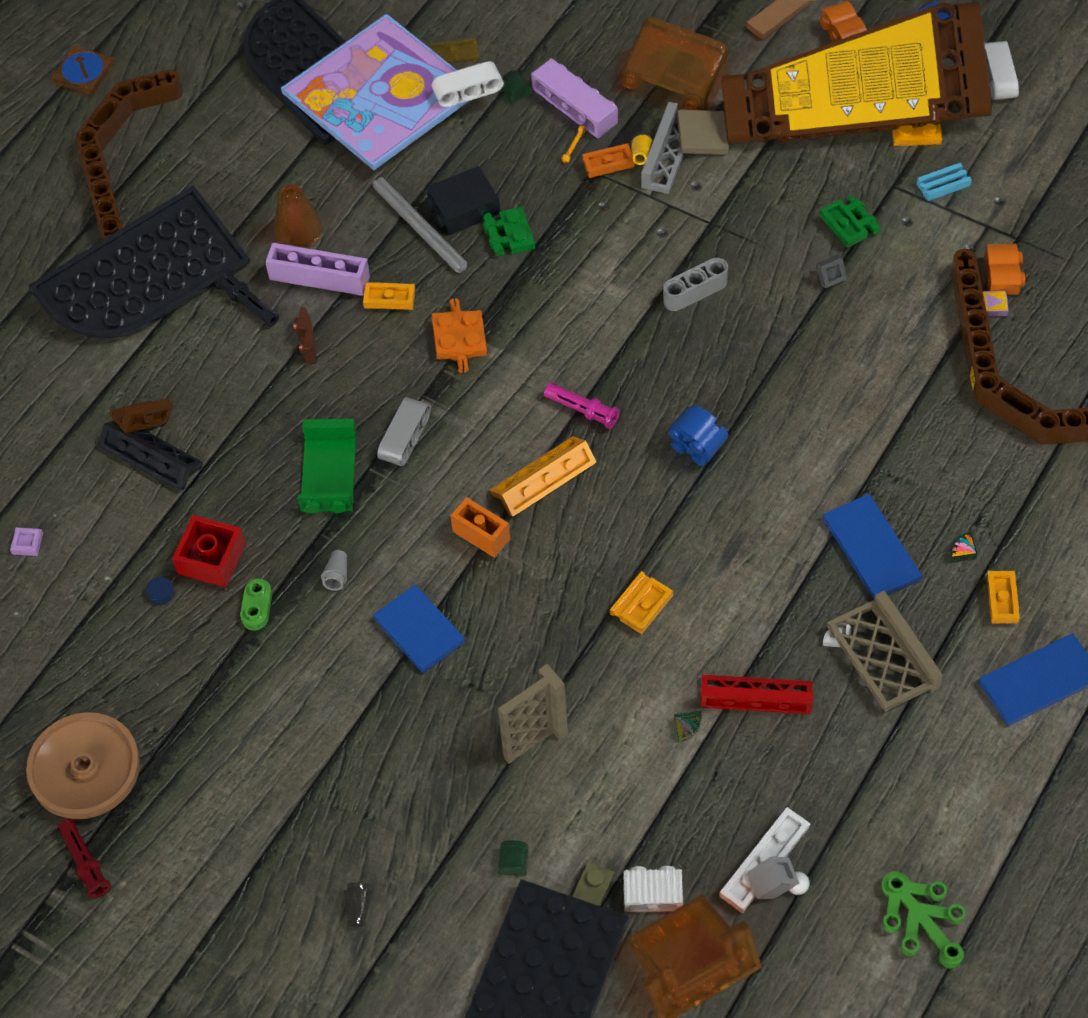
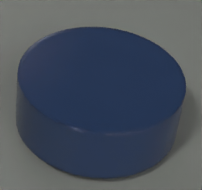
(160, 590)

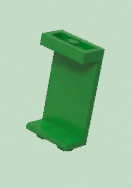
(328, 465)

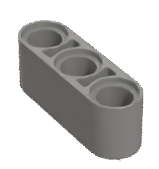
(695, 284)
(404, 431)

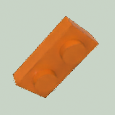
(608, 160)

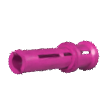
(591, 408)

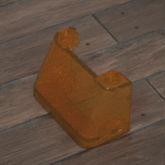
(677, 62)

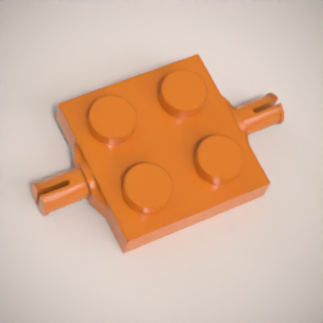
(459, 335)

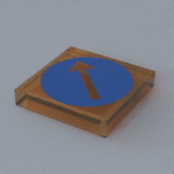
(83, 70)

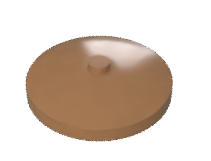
(83, 765)

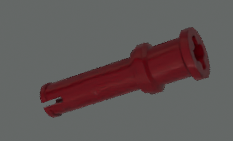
(88, 868)

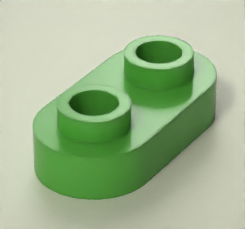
(257, 602)

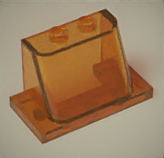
(692, 957)

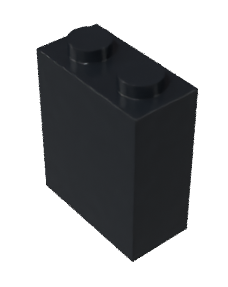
(462, 200)

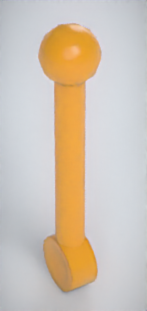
(566, 157)

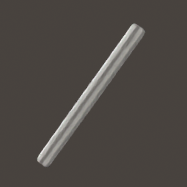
(420, 225)

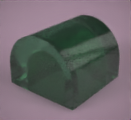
(515, 86)
(513, 858)

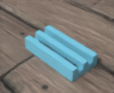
(941, 179)

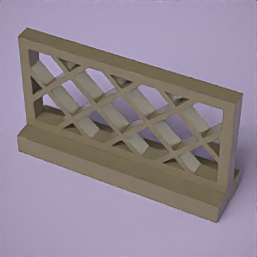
(907, 646)
(533, 715)

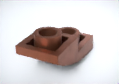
(304, 328)

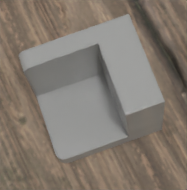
(772, 878)

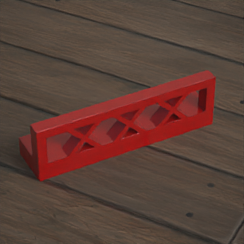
(756, 698)

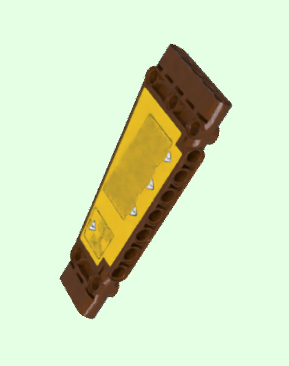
(868, 81)

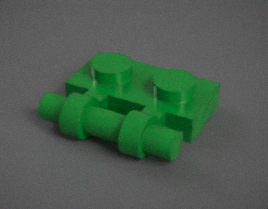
(844, 223)
(516, 230)

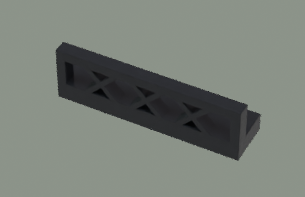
(150, 454)

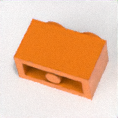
(480, 527)

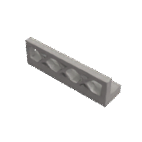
(657, 154)

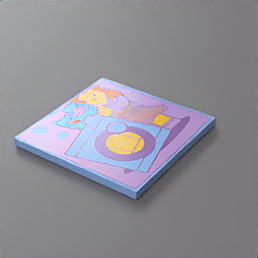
(374, 91)

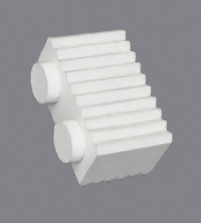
(652, 889)

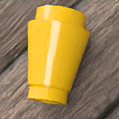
(640, 148)

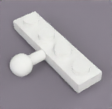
(776, 843)

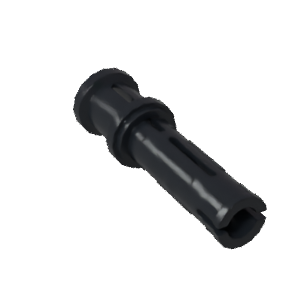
(240, 292)

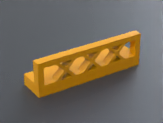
(544, 475)

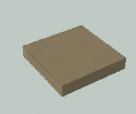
(702, 132)

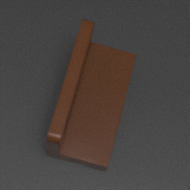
(142, 415)

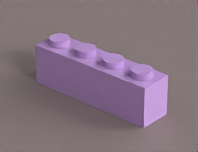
(575, 98)
(317, 269)

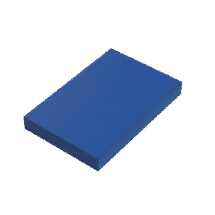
(419, 628)

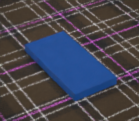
(872, 546)
(1038, 679)

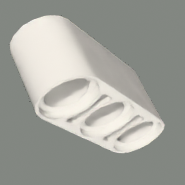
(1001, 71)
(467, 84)

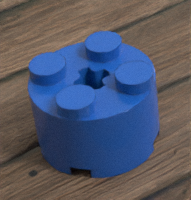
(697, 434)

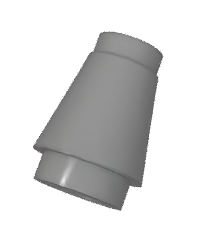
(335, 572)

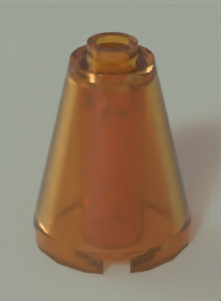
(295, 218)

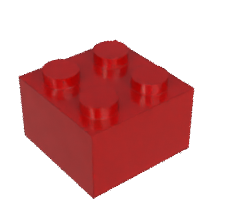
(209, 551)

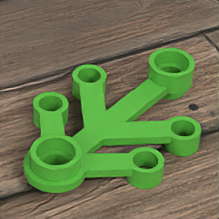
(920, 914)

